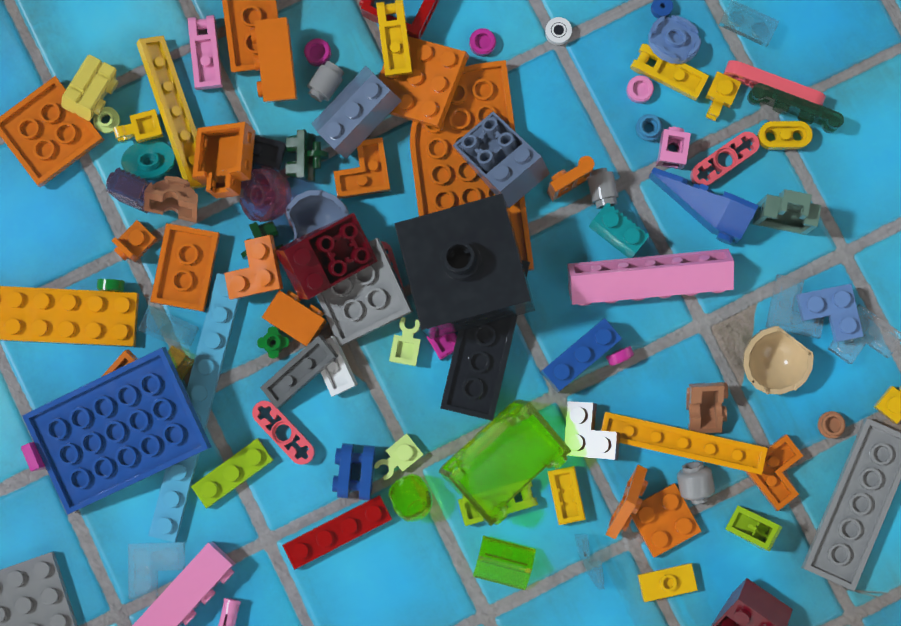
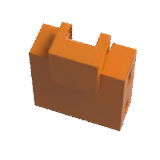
(224, 158)

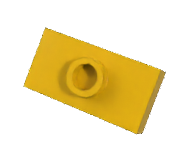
(566, 495)
(667, 582)

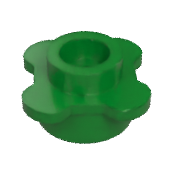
(265, 342)

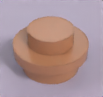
(831, 424)

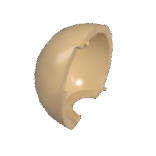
(776, 361)

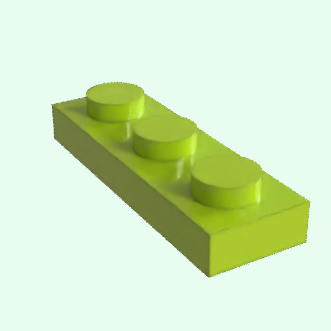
(232, 473)

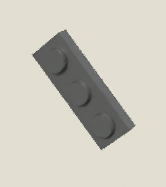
(299, 371)

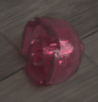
(265, 195)

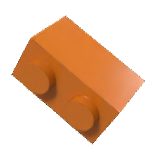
(294, 318)

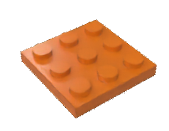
(431, 86)
(46, 134)

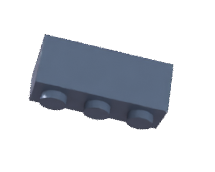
(355, 112)

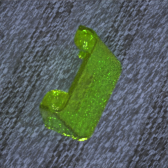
(504, 460)

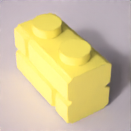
(89, 88)

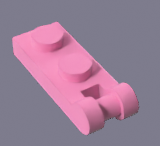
(205, 53)

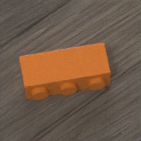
(274, 60)

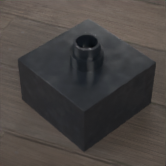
(464, 266)

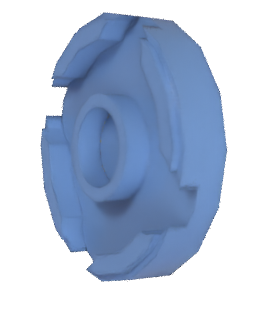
(674, 39)

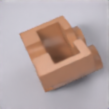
(173, 195)
(706, 407)

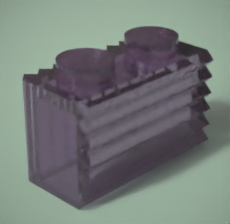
(127, 188)

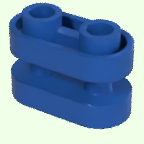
(345, 458)

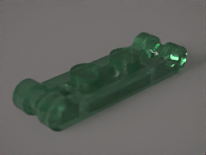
(788, 103)

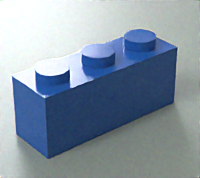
(581, 355)

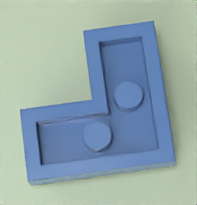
(838, 305)

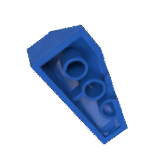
(720, 214)

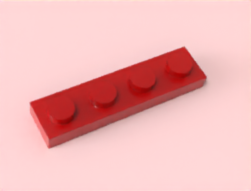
(337, 532)

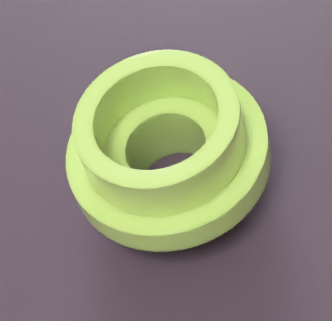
(108, 127)

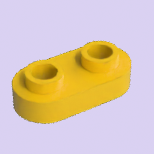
(783, 135)

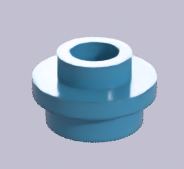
(652, 120)

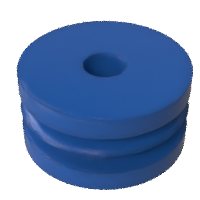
(659, 12)

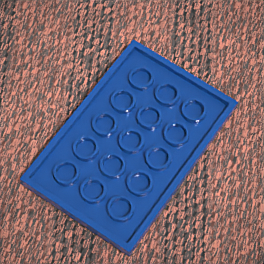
(116, 430)

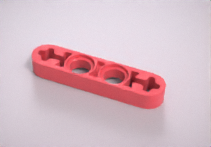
(751, 76)

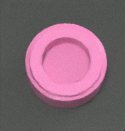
(640, 89)

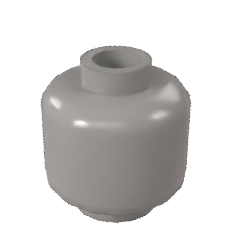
(695, 482)

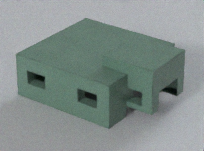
(788, 212)

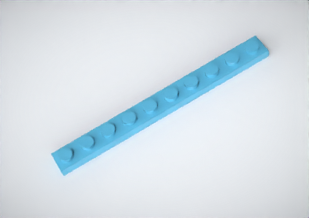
(201, 391)

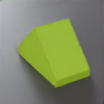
(753, 528)

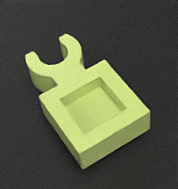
(405, 347)
(402, 454)

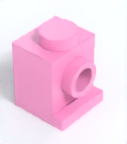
(679, 138)

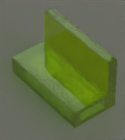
(504, 563)

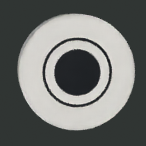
(558, 31)

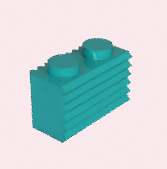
(618, 230)

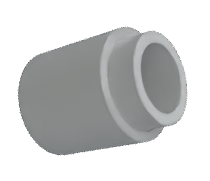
(325, 81)
(602, 187)

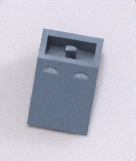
(502, 158)

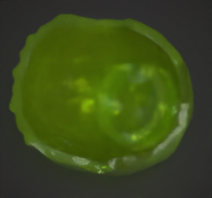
(411, 498)

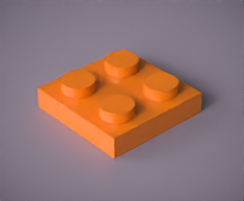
(665, 520)

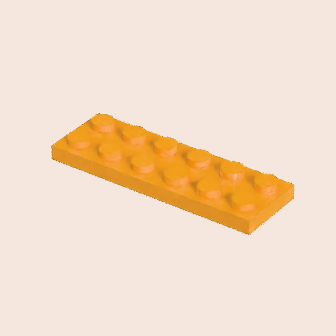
(68, 316)

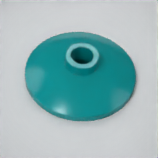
(148, 159)

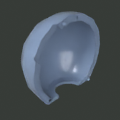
(314, 210)

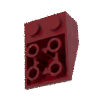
(326, 256)

